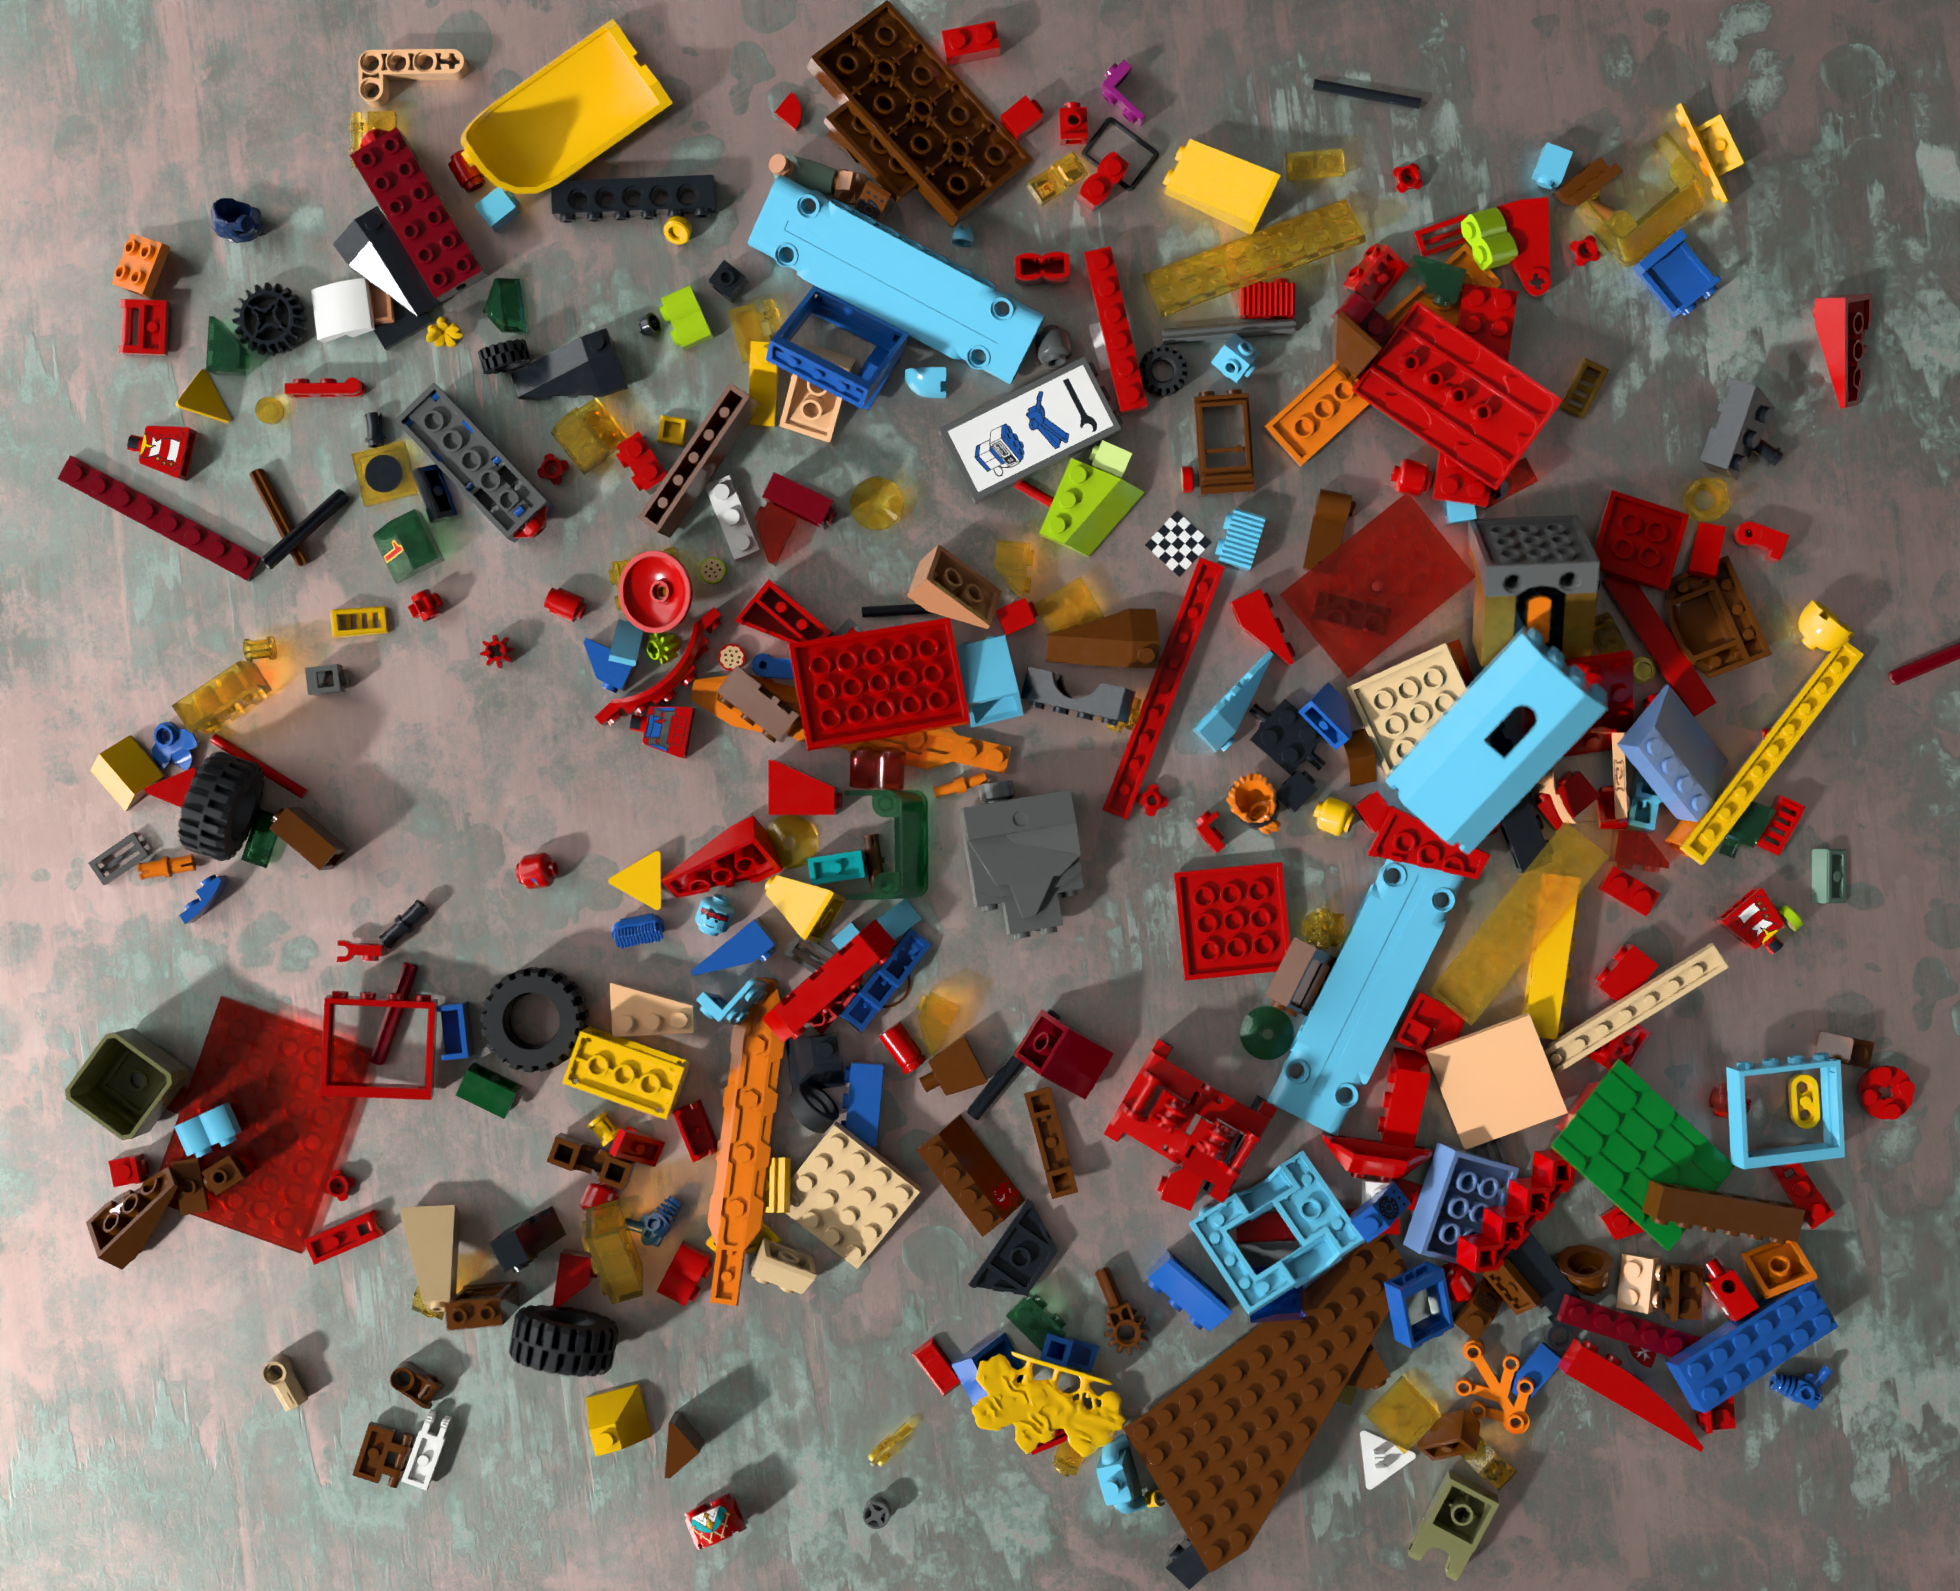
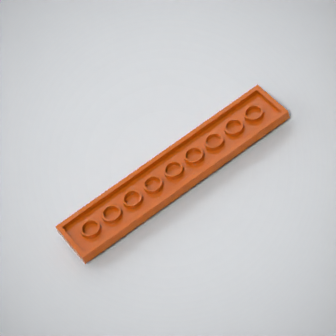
(1328, 402)

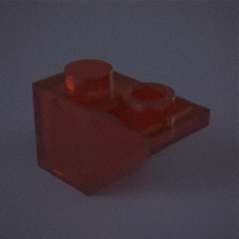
(1635, 848)

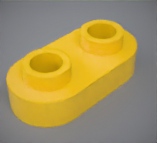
(1803, 1100)

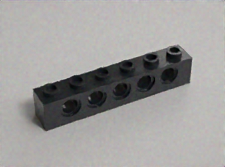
(566, 192)

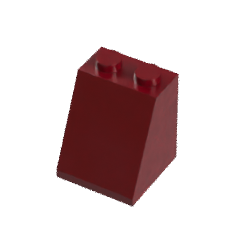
(1063, 1054)

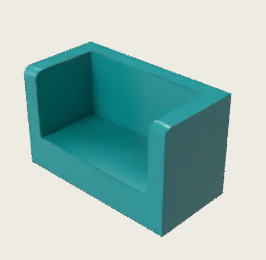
(836, 867)

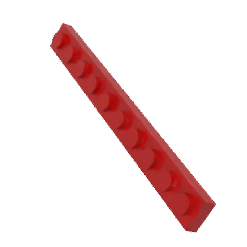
(1163, 688)

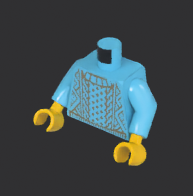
(1120, 1479)

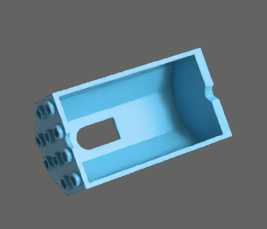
(1458, 778)

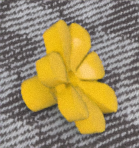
(443, 333)

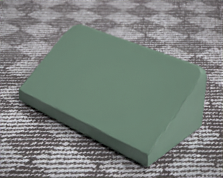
(1828, 876)

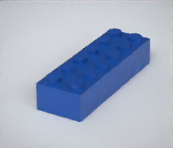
(1751, 1346)

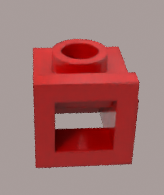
(1069, 133)

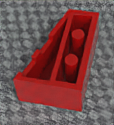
(1404, 1097)

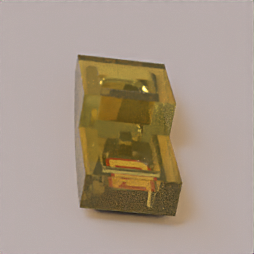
(1056, 179)

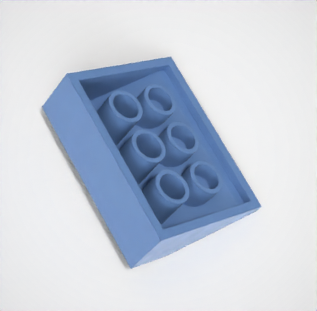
(1675, 756)
(1454, 1200)

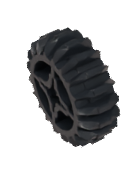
(265, 328)

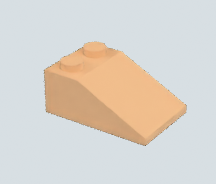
(811, 408)

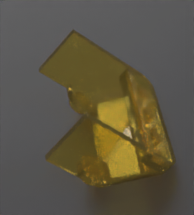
(1633, 240)

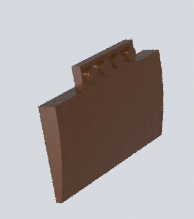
(913, 117)

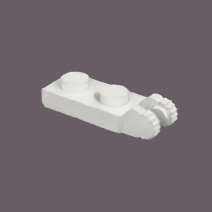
(426, 1453)

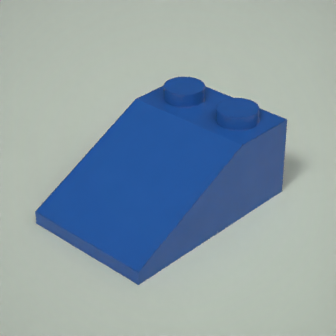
(745, 947)

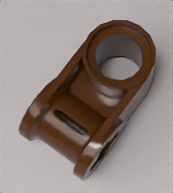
(418, 1385)

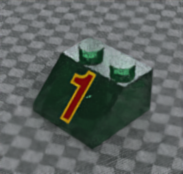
(407, 546)

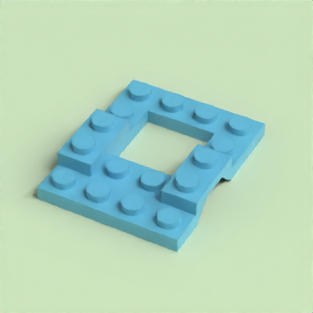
(1309, 1213)

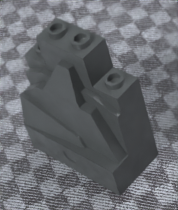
(1023, 857)

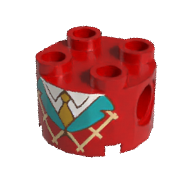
(714, 1523)

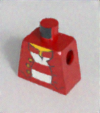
(165, 449)
(1754, 921)
(1736, 1300)

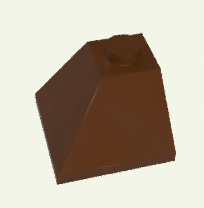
(1351, 347)

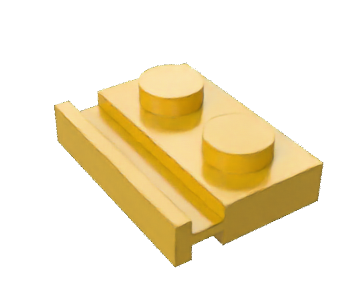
(777, 1186)

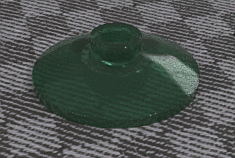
(1252, 1033)

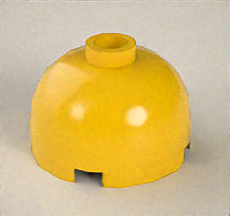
(1823, 628)

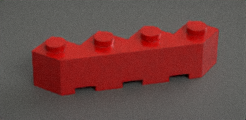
(829, 980)
(1509, 1224)

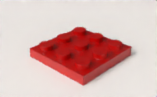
(1639, 540)

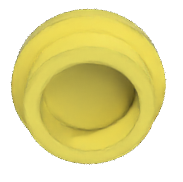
(1643, 670)

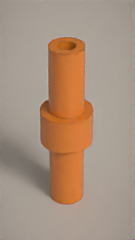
(960, 785)

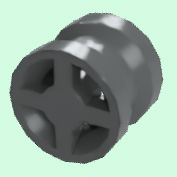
(876, 1518)

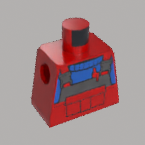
(666, 728)

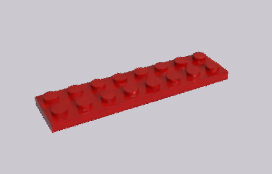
(1489, 319)

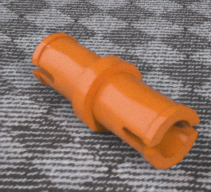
(166, 866)

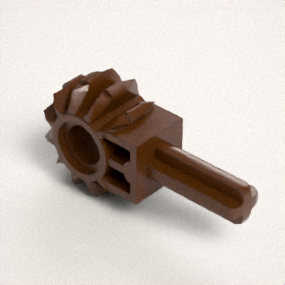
(1120, 1314)

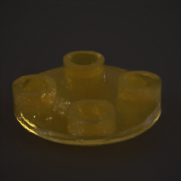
(877, 503)

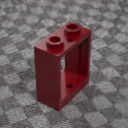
(800, 501)

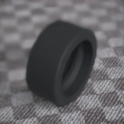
(812, 1107)

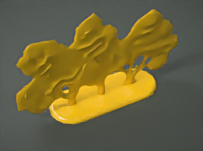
(1042, 1408)

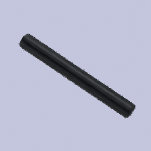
(997, 1083)

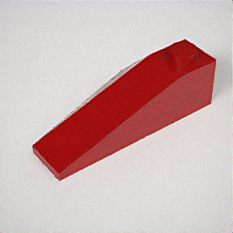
(1841, 332)
(732, 857)

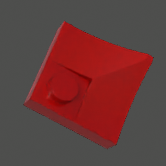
(1428, 1024)

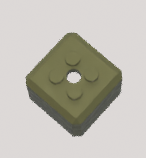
(105, 1086)

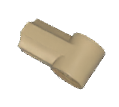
(285, 1385)

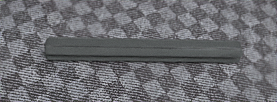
(1225, 331)

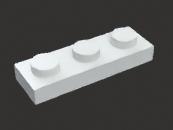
(732, 518)

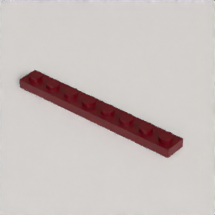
(159, 518)

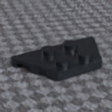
(1018, 1255)

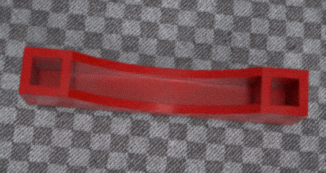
(1115, 330)

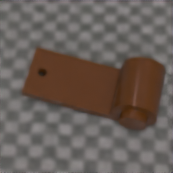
(1327, 525)

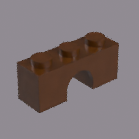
(583, 1156)

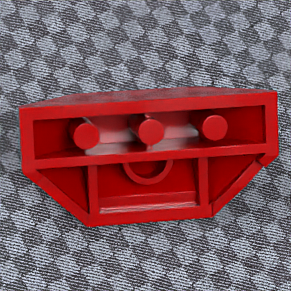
(1375, 1158)

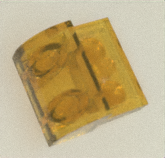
(588, 435)

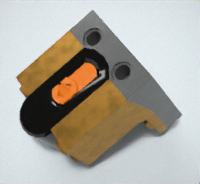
(1536, 577)

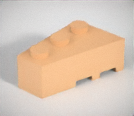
(649, 1013)

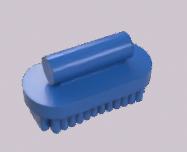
(638, 930)

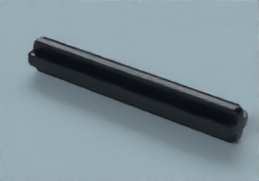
(304, 529)

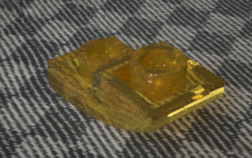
(1314, 164)

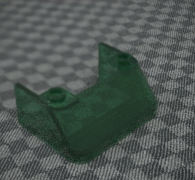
(910, 844)

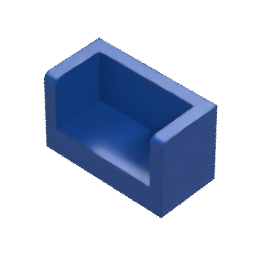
(456, 1030)

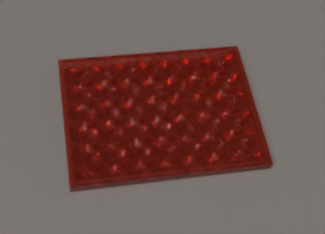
(289, 1132)

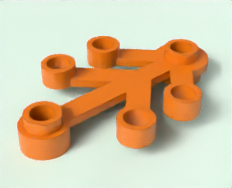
(1497, 1390)

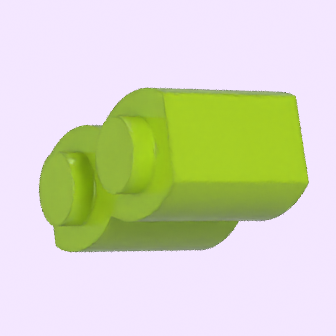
(1489, 238)
(686, 318)

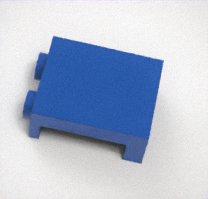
(1676, 275)

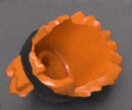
(1255, 803)

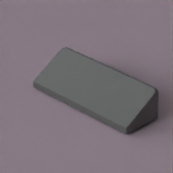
(1266, 1252)

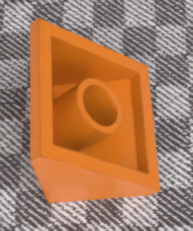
(1778, 1268)

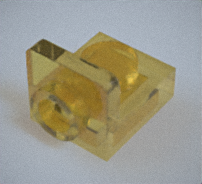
(1066, 1460)

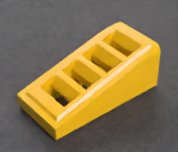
(335, 621)

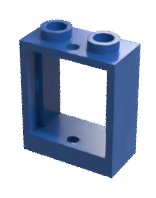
(1408, 1283)

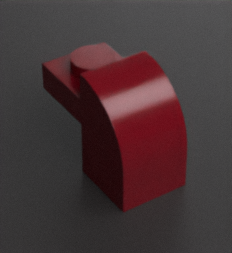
(1365, 317)

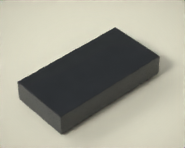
(403, 328)

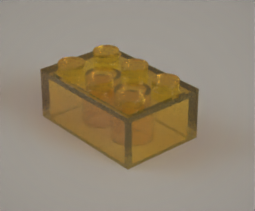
(222, 698)
(613, 1252)

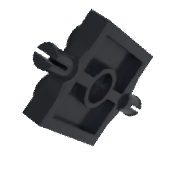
(1286, 737)

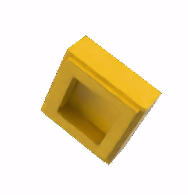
(672, 430)

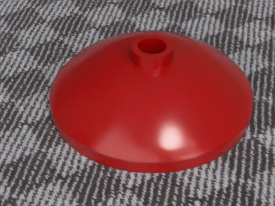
(642, 591)

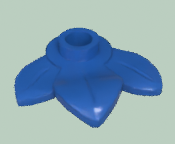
(174, 749)

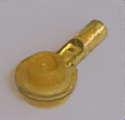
(880, 1453)

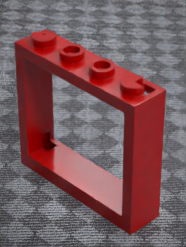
(377, 1090)

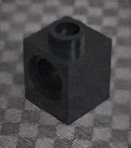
(728, 281)
(1296, 790)

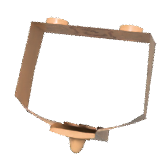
(1621, 799)

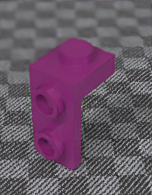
(1115, 77)

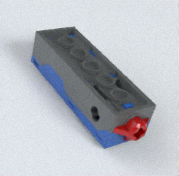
(475, 464)

